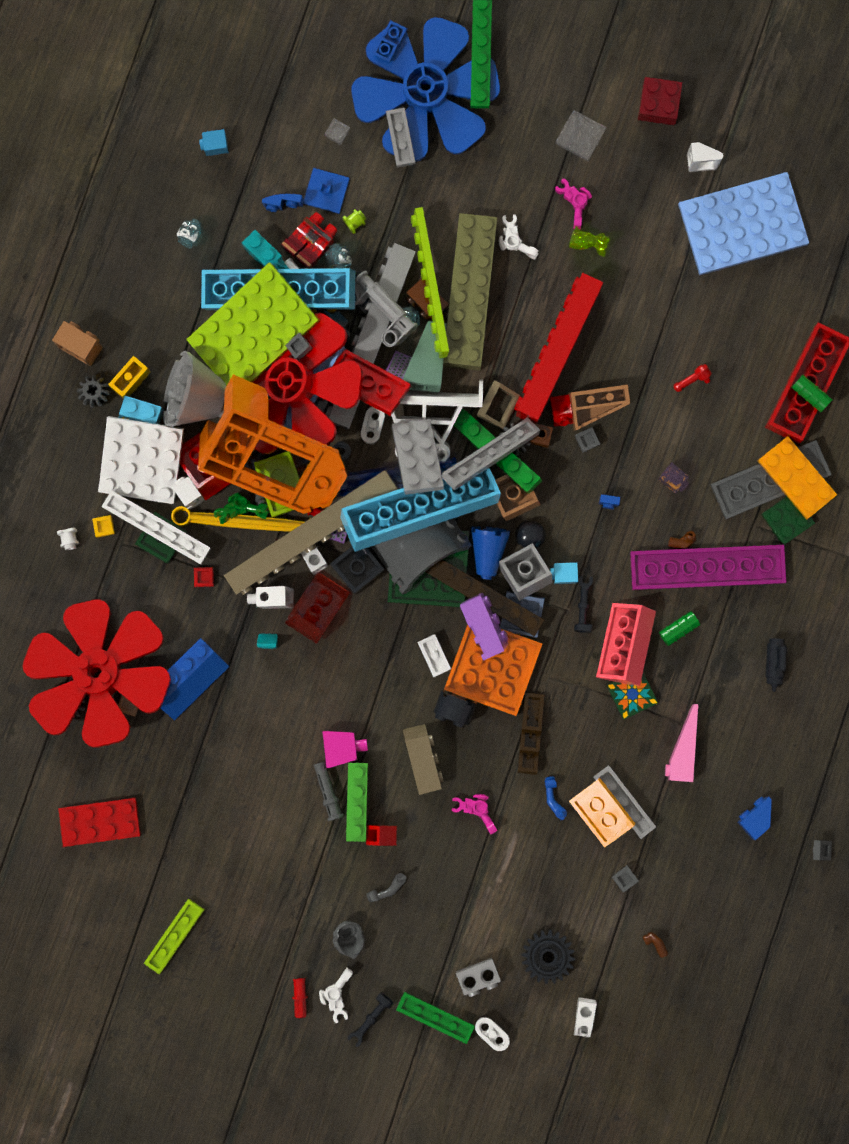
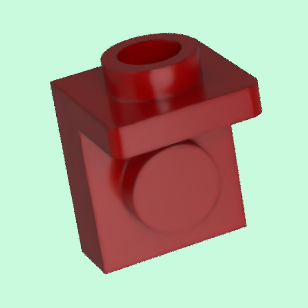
(561, 410)

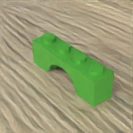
(357, 802)

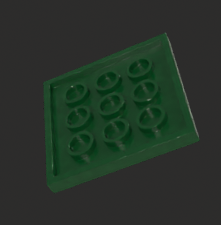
(430, 591)

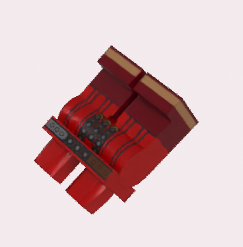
(309, 241)

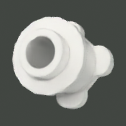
(68, 538)

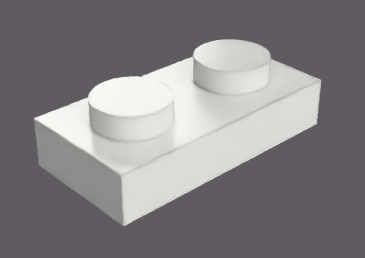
(434, 655)

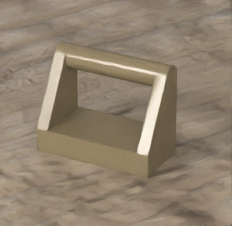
(482, 413)

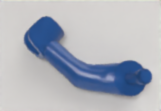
(558, 810)

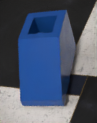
(758, 819)

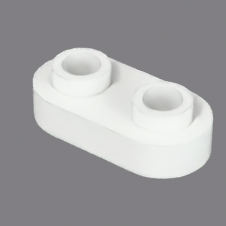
(371, 425)
(492, 1033)

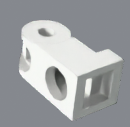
(314, 561)
(584, 1017)

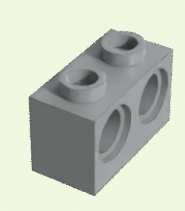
(476, 972)

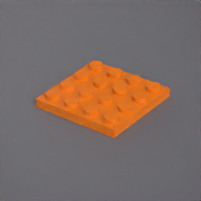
(497, 680)

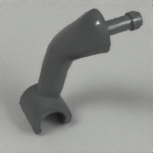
(398, 881)

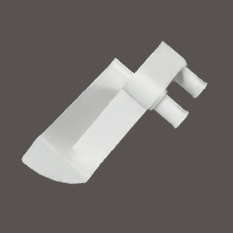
(442, 399)

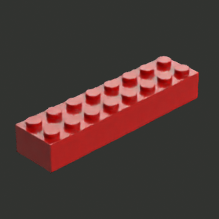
(560, 346)

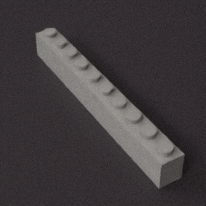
(376, 322)

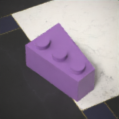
(484, 625)

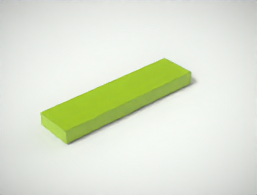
(174, 936)

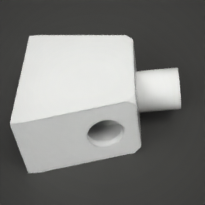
(278, 597)

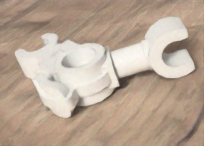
(512, 239)
(333, 995)

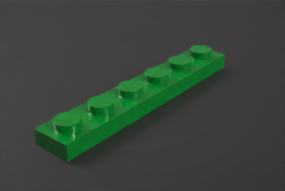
(481, 54)
(510, 465)

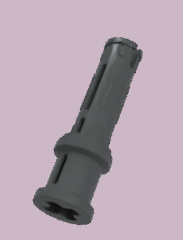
(330, 800)

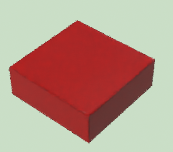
(204, 577)

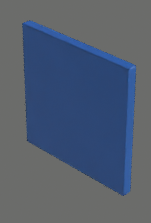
(326, 190)

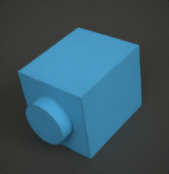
(214, 142)

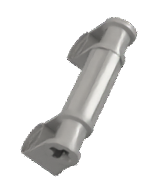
(401, 324)

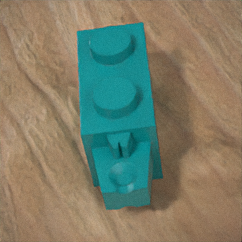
(263, 251)

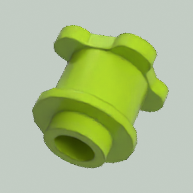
(354, 220)

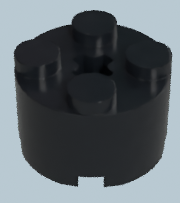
(454, 708)

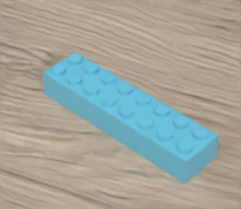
(316, 287)
(401, 514)

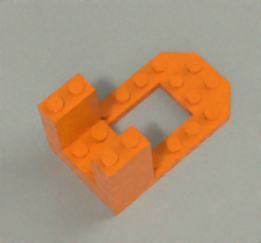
(245, 420)

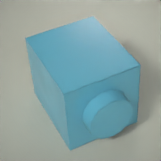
(564, 573)

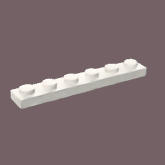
(156, 527)

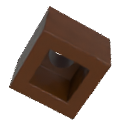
(543, 442)

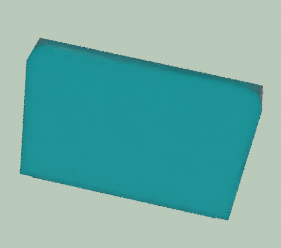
(267, 641)

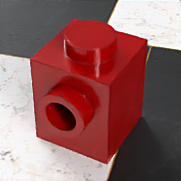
(381, 835)

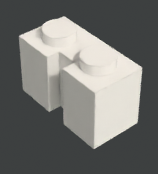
(188, 493)

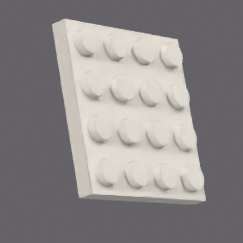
(140, 459)

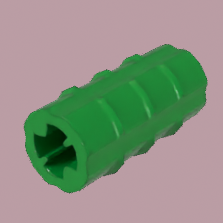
(812, 393)
(679, 628)

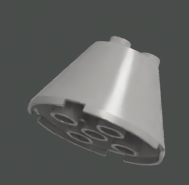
(192, 392)

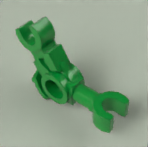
(239, 505)

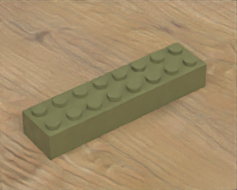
(470, 291)

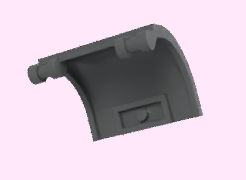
(416, 552)

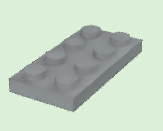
(417, 456)

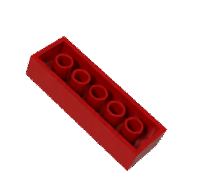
(819, 364)

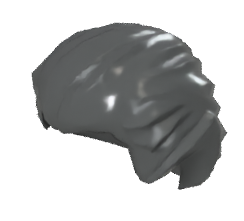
(349, 939)

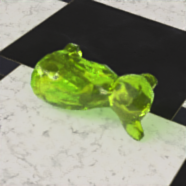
(585, 240)

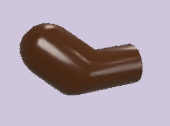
(684, 542)
(658, 943)

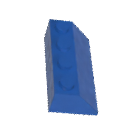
(191, 677)

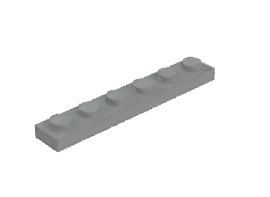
(490, 453)

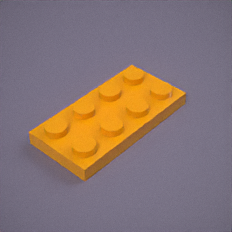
(797, 477)

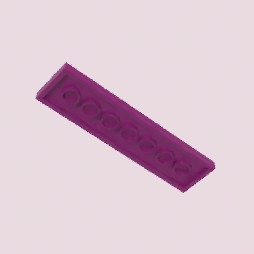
(708, 567)

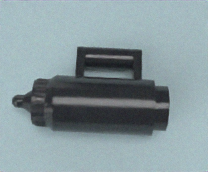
(776, 662)

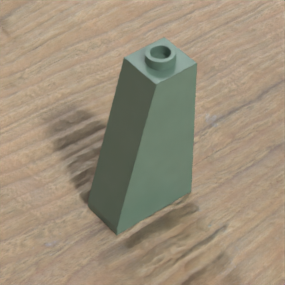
(425, 367)

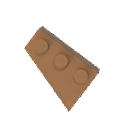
(596, 403)

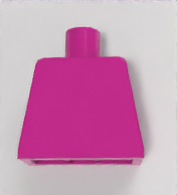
(342, 747)

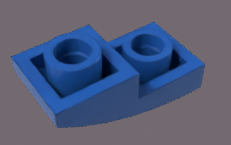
(390, 41)
(277, 202)

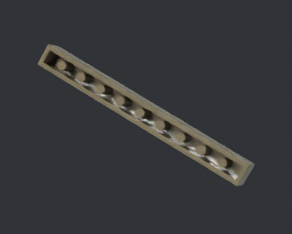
(304, 536)

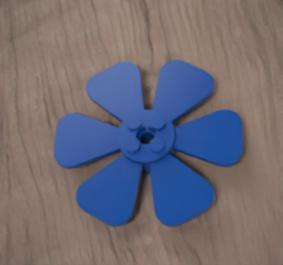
(456, 125)

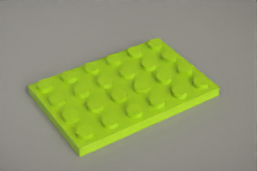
(253, 327)

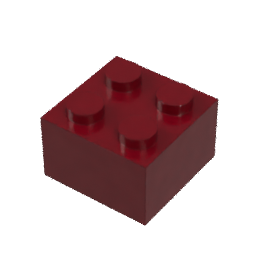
(659, 101)

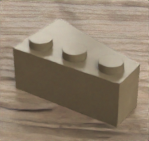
(423, 759)

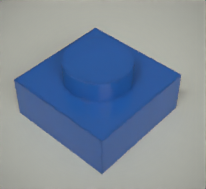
(609, 502)

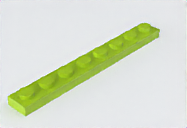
(431, 289)

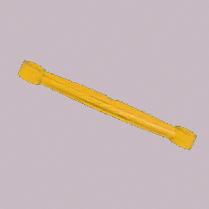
(238, 521)

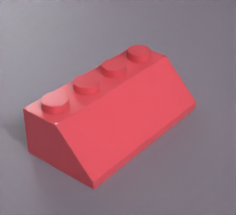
(626, 643)

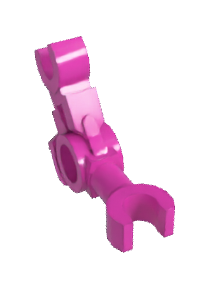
(576, 198)
(477, 807)

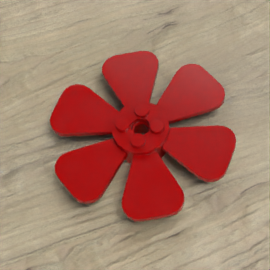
(336, 384)
(104, 719)

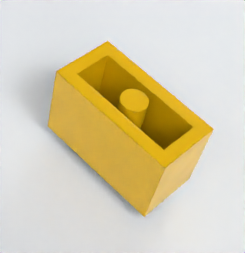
(129, 377)

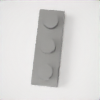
(400, 137)

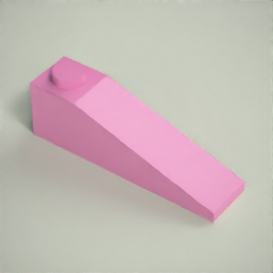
(683, 756)

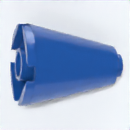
(488, 549)

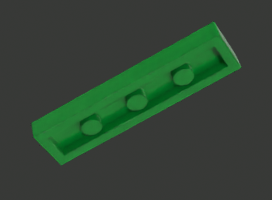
(435, 1017)

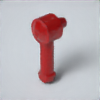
(701, 372)

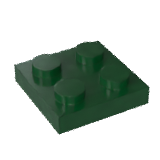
(786, 520)

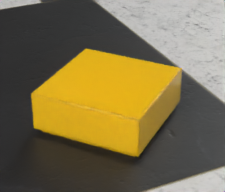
(103, 526)

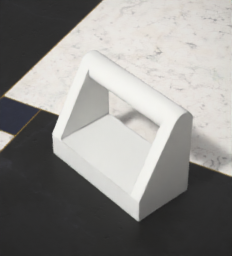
(703, 158)

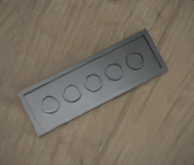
(755, 486)

